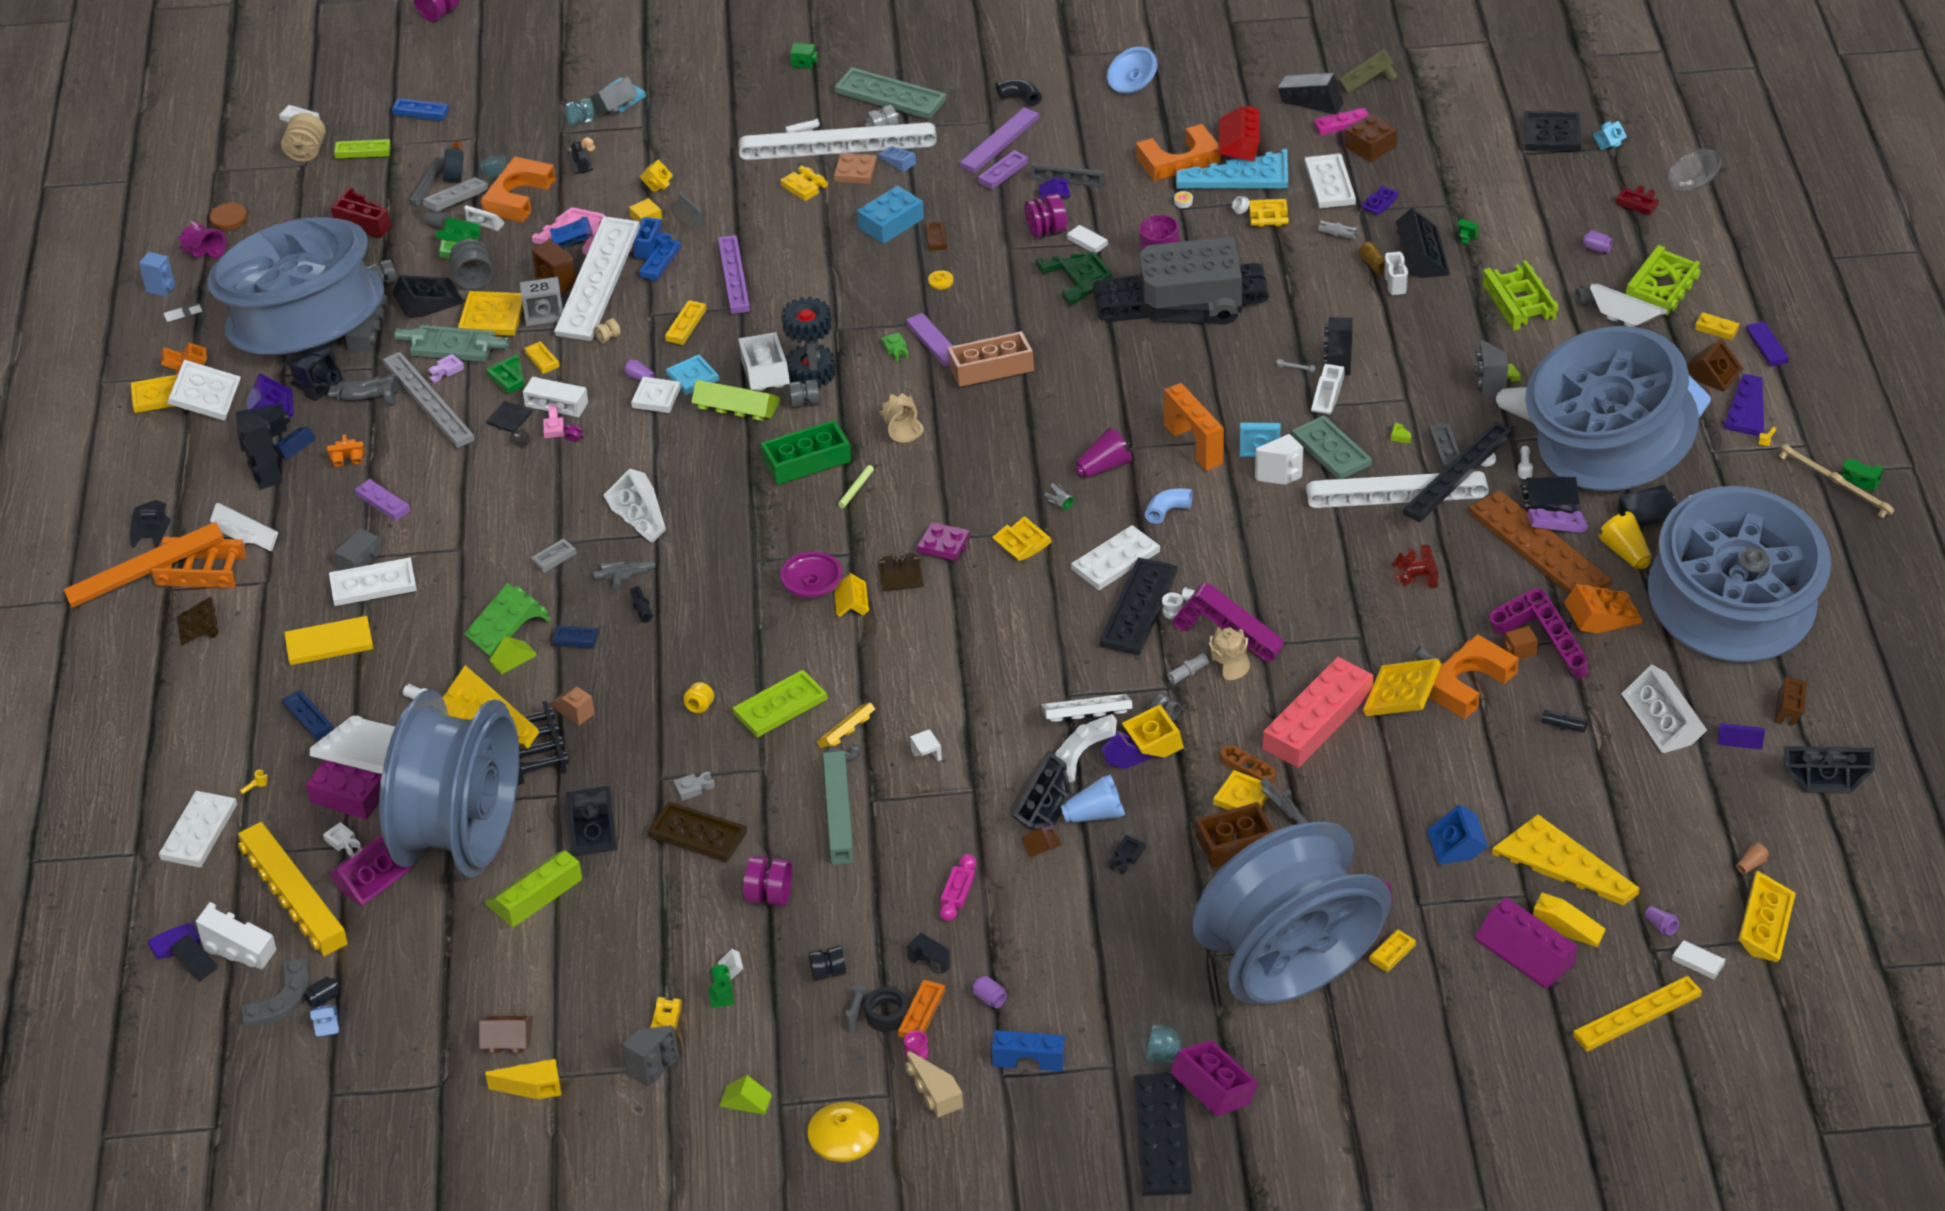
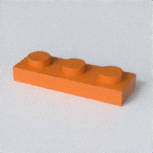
(922, 1008)

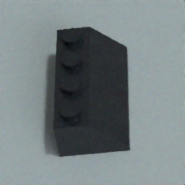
(1421, 245)

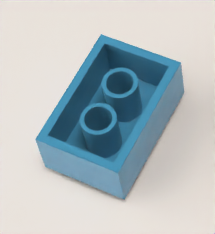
(890, 214)

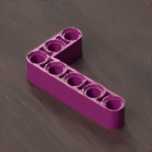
(1227, 614)
(1550, 626)

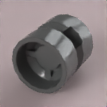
(385, 271)
(804, 393)

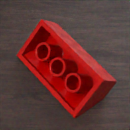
(1239, 133)

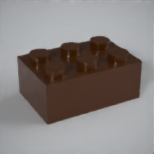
(1231, 831)

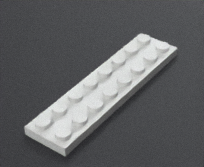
(597, 278)

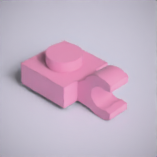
(553, 425)

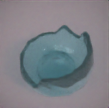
(493, 165)

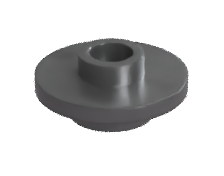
(1754, 560)

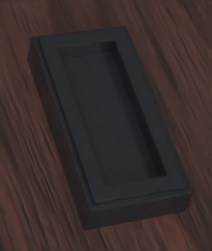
(193, 957)

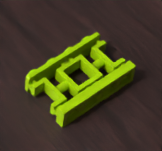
(1504, 286)

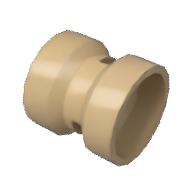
(607, 330)

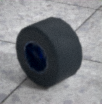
(453, 165)

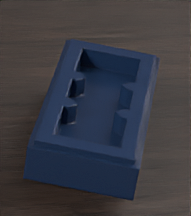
(575, 636)

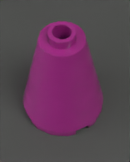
(1103, 455)

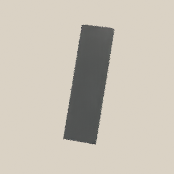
(1073, 175)

